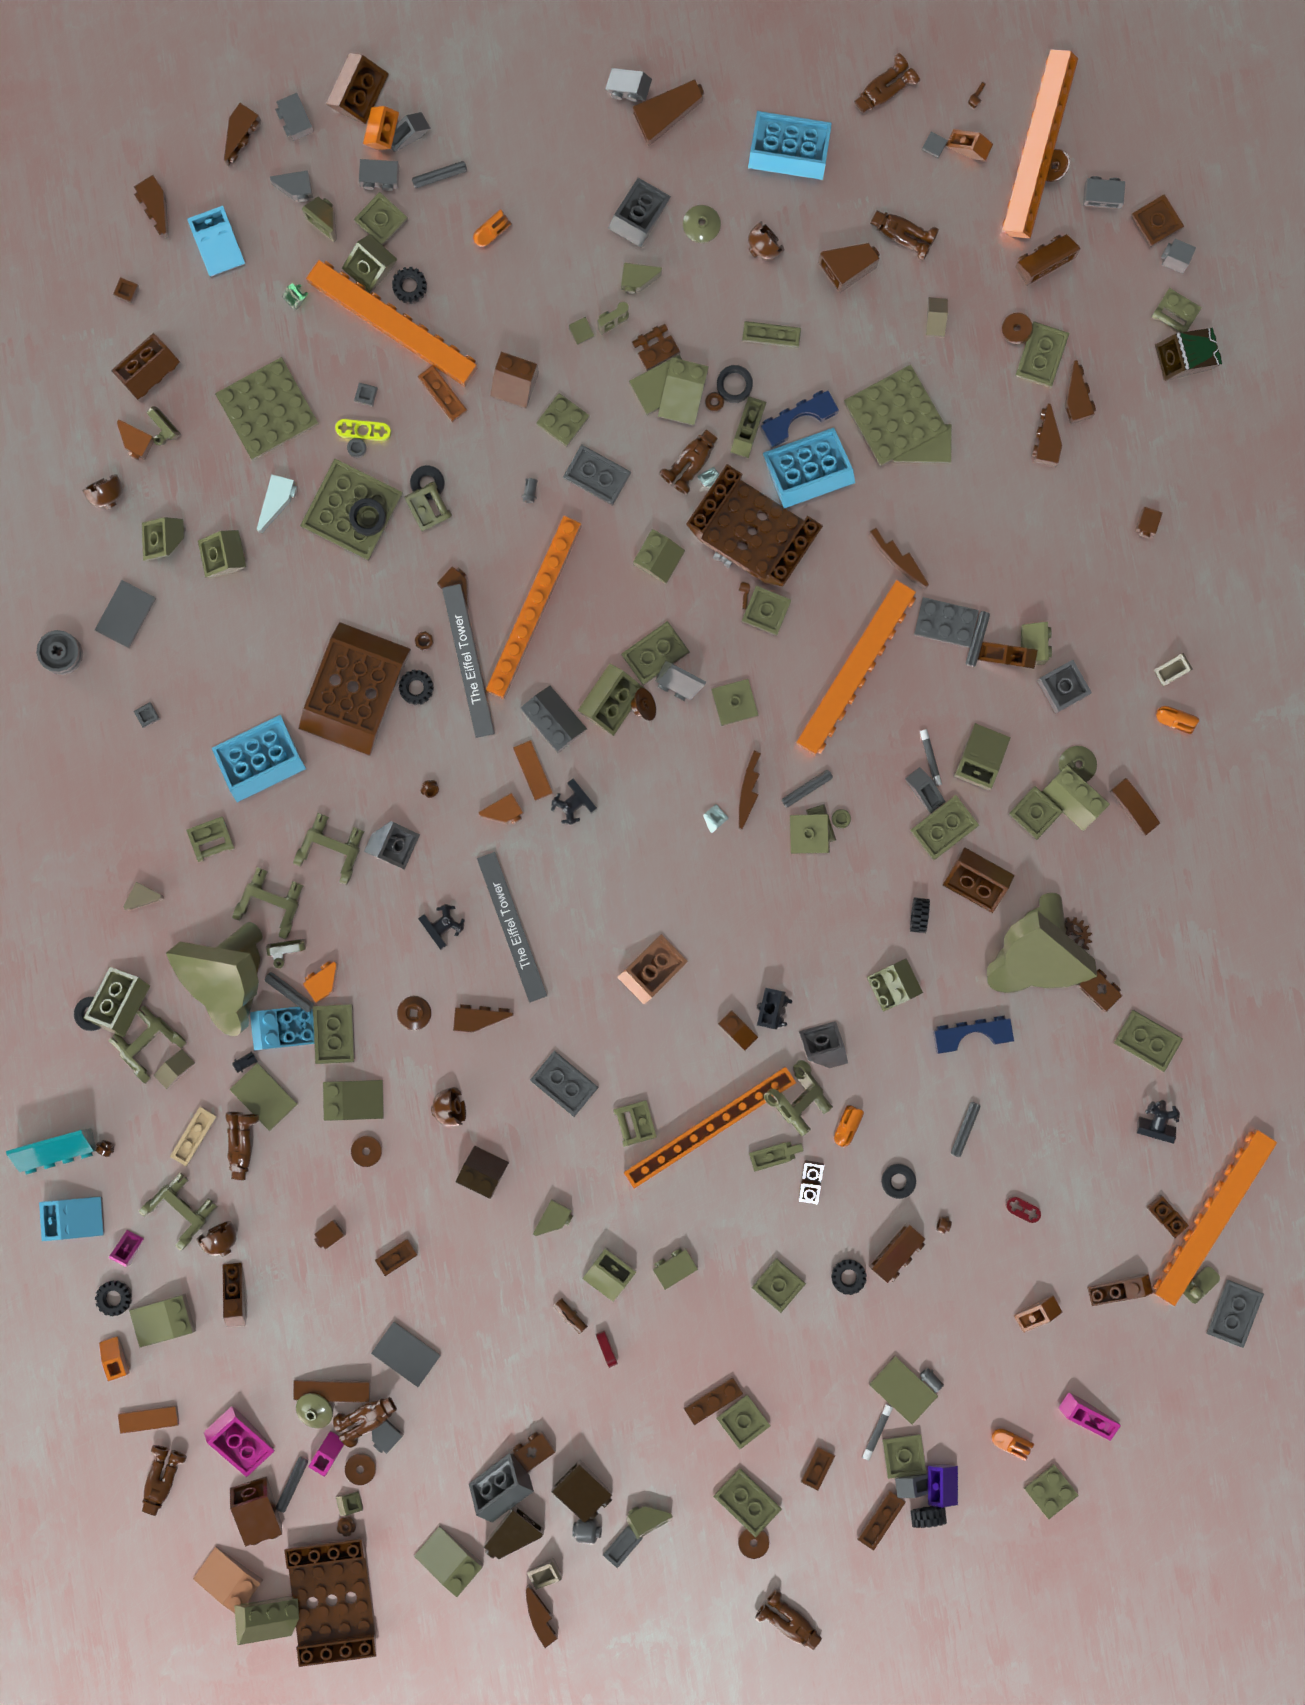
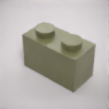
(675, 1268)

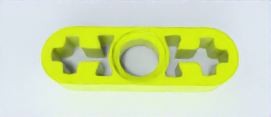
(348, 433)

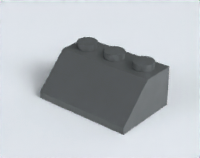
(553, 718)
(500, 1488)

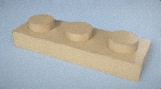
(193, 1136)

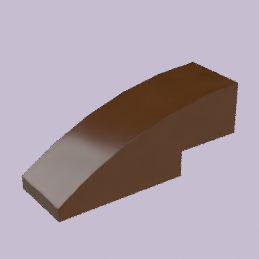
(1008, 655)
(1135, 806)
(539, 1617)

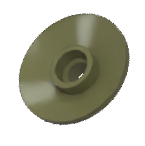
(698, 232)
(1082, 754)
(318, 1406)

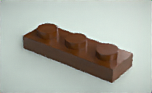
(713, 1401)
(881, 1520)

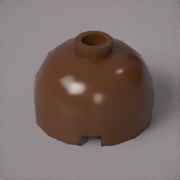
(764, 242)
(104, 492)
(448, 1107)
(218, 1239)

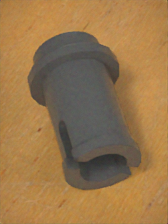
(530, 490)
(931, 1379)

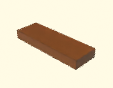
(442, 393)
(532, 770)
(148, 1419)

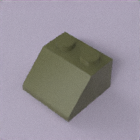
(369, 263)
(222, 553)
(658, 556)

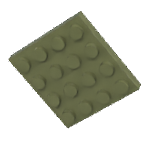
(266, 408)
(895, 415)
(332, 504)

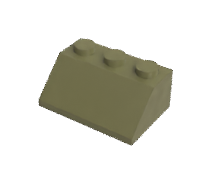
(610, 699)
(1075, 797)
(117, 1001)
(266, 1619)

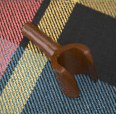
(974, 101)
(745, 588)

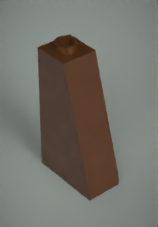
(667, 109)

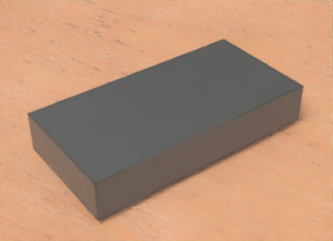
(622, 1547)

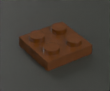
(1157, 220)

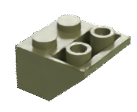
(1037, 637)
(894, 985)
(609, 1274)

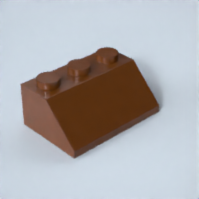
(357, 88)
(1047, 258)
(145, 366)
(978, 880)
(898, 1253)

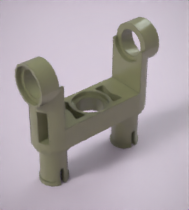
(315, 835)
(255, 890)
(129, 1051)
(793, 1111)
(170, 1194)

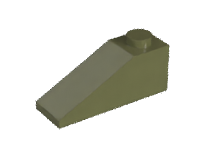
(748, 427)

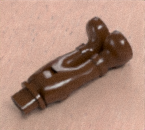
(877, 91)
(895, 227)
(695, 452)
(239, 1142)
(372, 1413)
(157, 1489)
(797, 1629)

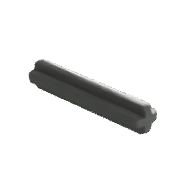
(439, 174)
(977, 638)
(807, 788)
(289, 992)
(965, 1129)
(291, 1484)

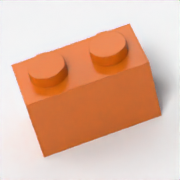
(381, 128)

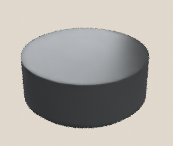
(356, 448)

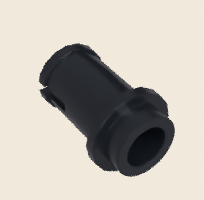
(244, 1062)

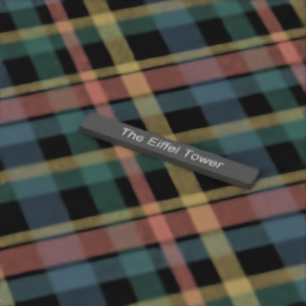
(468, 660)
(512, 927)

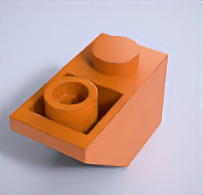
(322, 983)
(113, 1359)

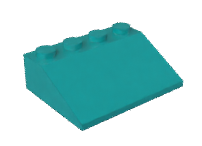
(53, 1150)

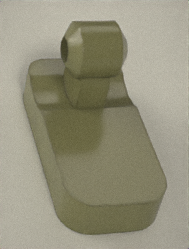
(168, 429)
(280, 948)
(1201, 1284)

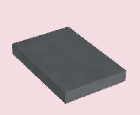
(597, 475)
(125, 614)
(564, 1083)
(1235, 1313)
(406, 1354)

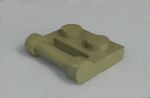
(1178, 306)
(610, 320)
(421, 508)
(207, 833)
(641, 1121)

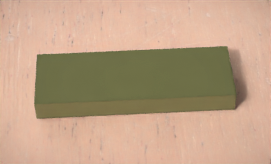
(771, 334)

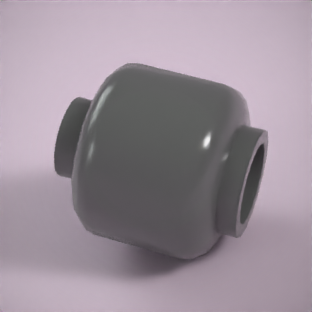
(586, 1532)

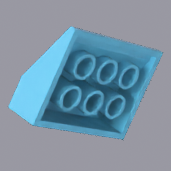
(789, 145)
(809, 467)
(258, 758)

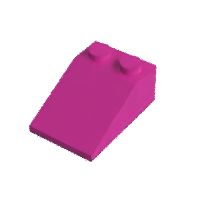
(238, 1441)

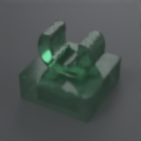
(293, 296)

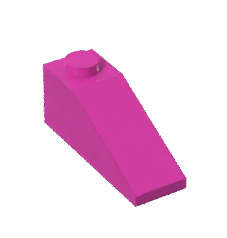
(1088, 1416)

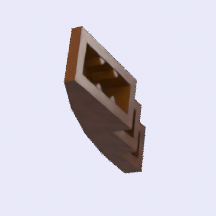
(904, 564)
(747, 797)
(333, 1390)

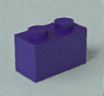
(942, 1485)

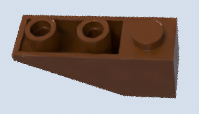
(240, 126)
(155, 200)
(1077, 400)
(1049, 442)
(473, 1020)
(1120, 1290)
(233, 1295)

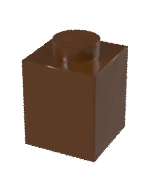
(1148, 522)
(329, 1235)

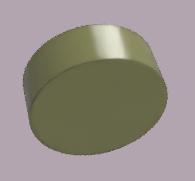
(841, 818)

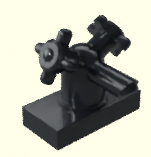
(573, 803)
(442, 925)
(773, 1009)
(1158, 1126)

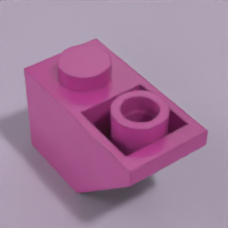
(326, 1454)

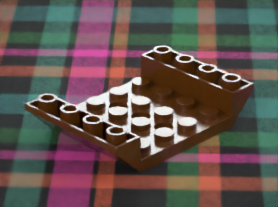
(732, 508)
(346, 715)
(337, 1630)

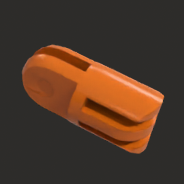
(491, 229)
(1177, 719)
(848, 1125)
(1012, 1443)

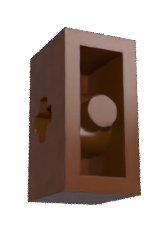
(1102, 1000)
(543, 1450)

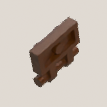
(658, 352)

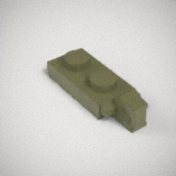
(774, 1155)

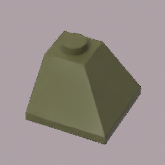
(322, 216)
(161, 537)

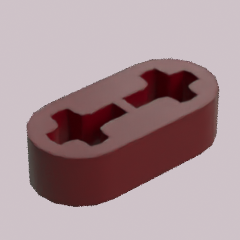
(1025, 1205)
(606, 1349)

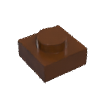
(125, 290)

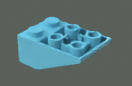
(216, 241)
(282, 1028)
(71, 1218)

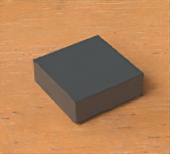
(934, 144)
(365, 394)
(146, 715)

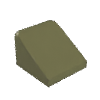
(581, 330)
(349, 1503)

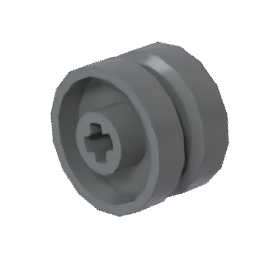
(48, 652)

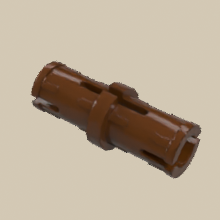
(570, 1316)

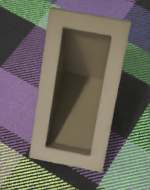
(937, 317)
(1173, 669)
(141, 896)
(174, 1068)
(545, 1574)

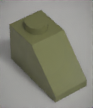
(638, 277)
(553, 1218)
(646, 1520)

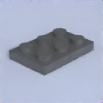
(946, 622)

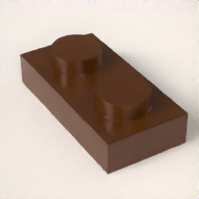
(396, 1257)
(817, 1468)

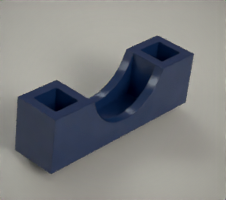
(819, 407)
(948, 1039)

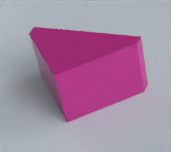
(126, 1248)

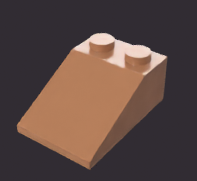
(652, 969)
(227, 1579)

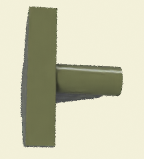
(1040, 952)
(222, 976)

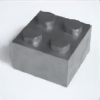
(1064, 686)

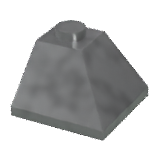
(392, 844)
(824, 1045)

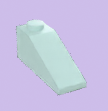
(277, 498)

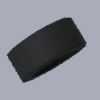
(734, 369)
(353, 519)

